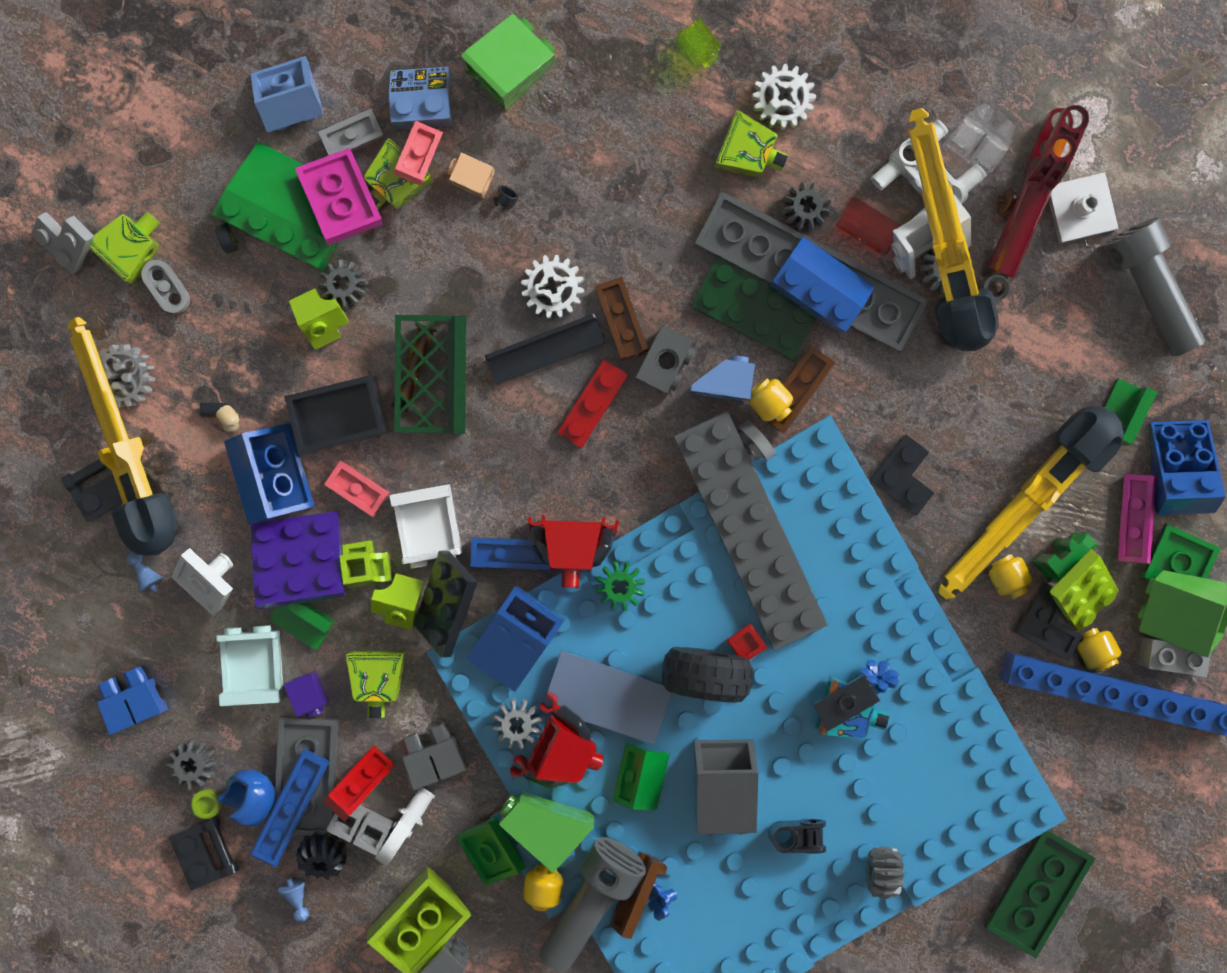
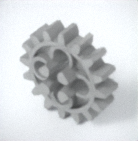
(124, 356)

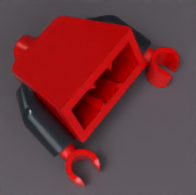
(572, 546)
(561, 751)

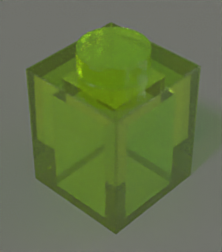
(698, 44)

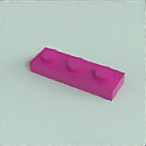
(1137, 518)

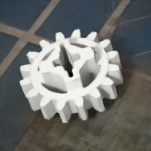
(775, 88)
(539, 289)

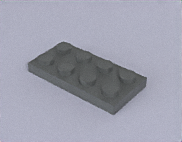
(320, 738)

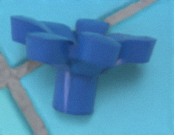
(879, 676)
(660, 901)

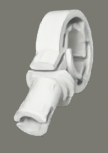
(402, 829)

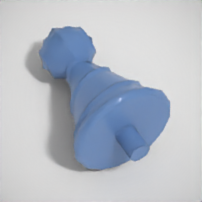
(145, 576)
(293, 893)

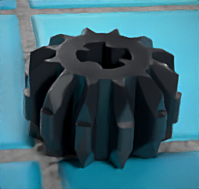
(321, 855)

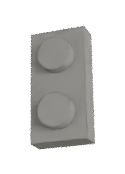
(352, 133)

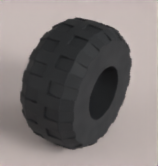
(707, 674)

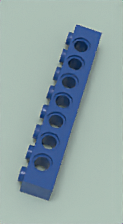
(1115, 693)

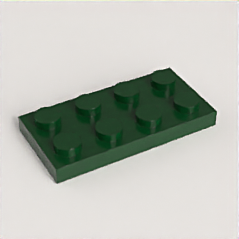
(753, 308)
(1039, 892)

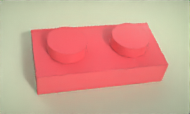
(418, 153)
(357, 488)

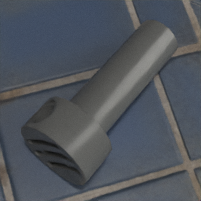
(1141, 253)
(609, 874)

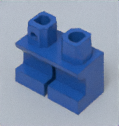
(130, 706)

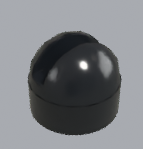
(505, 196)

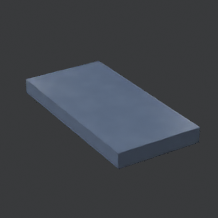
(609, 697)

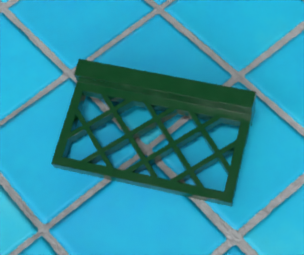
(456, 374)

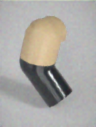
(224, 414)

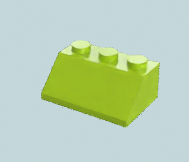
(418, 922)

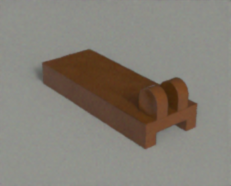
(621, 319)
(629, 911)

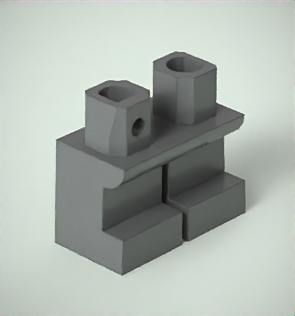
(435, 760)

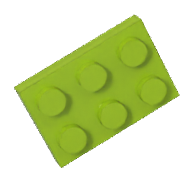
(1085, 591)

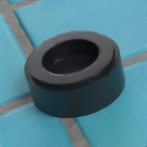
(226, 238)

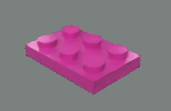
(338, 196)

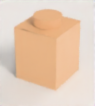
(471, 175)

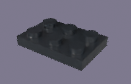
(445, 603)

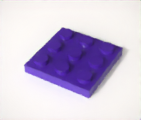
(297, 560)

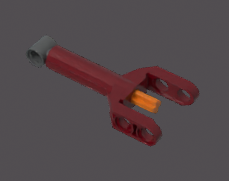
(1041, 177)

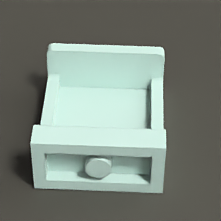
(250, 666)

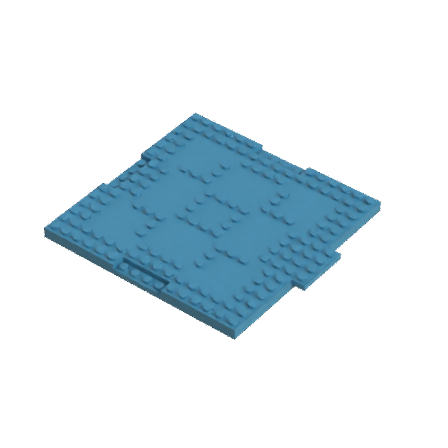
(936, 784)

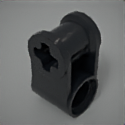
(805, 836)

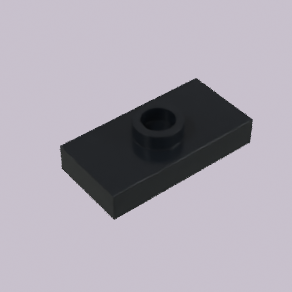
(846, 702)

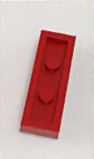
(593, 403)
(358, 783)

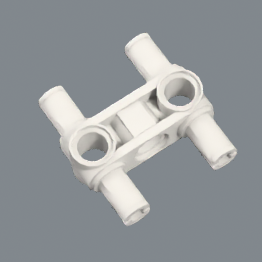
(900, 166)

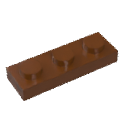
(803, 384)

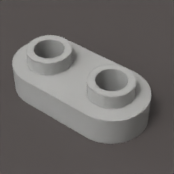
(166, 287)
(755, 441)

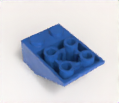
(1185, 468)
(515, 638)

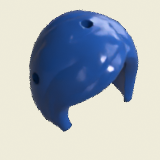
(251, 796)

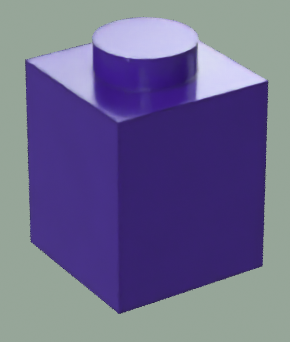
(306, 694)

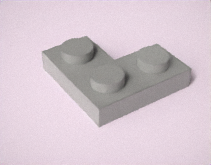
(66, 243)

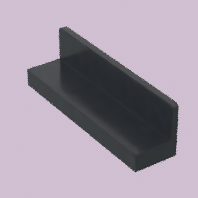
(545, 349)

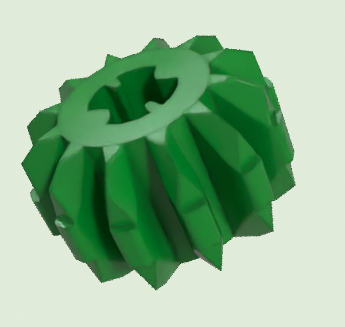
(619, 596)

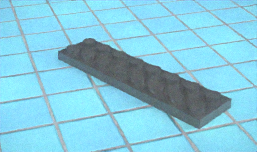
(763, 246)
(750, 530)

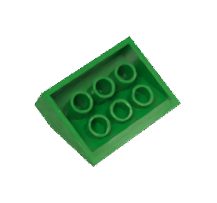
(272, 206)

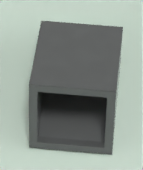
(725, 786)

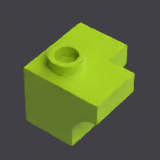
(318, 318)
(364, 567)
(399, 601)

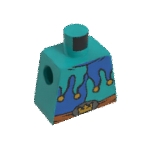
(856, 726)

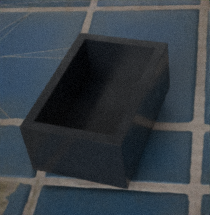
(336, 414)

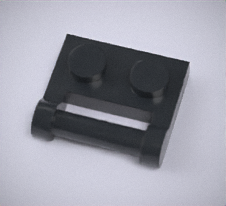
(98, 498)
(195, 855)

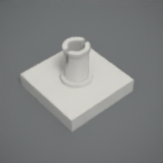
(1082, 208)
(204, 580)

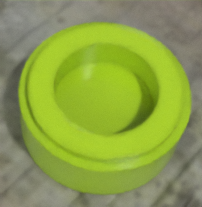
(205, 804)

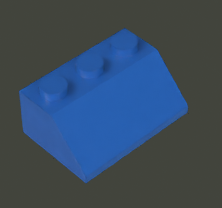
(822, 286)
(269, 473)

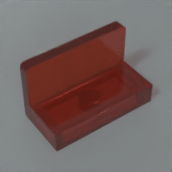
(868, 226)

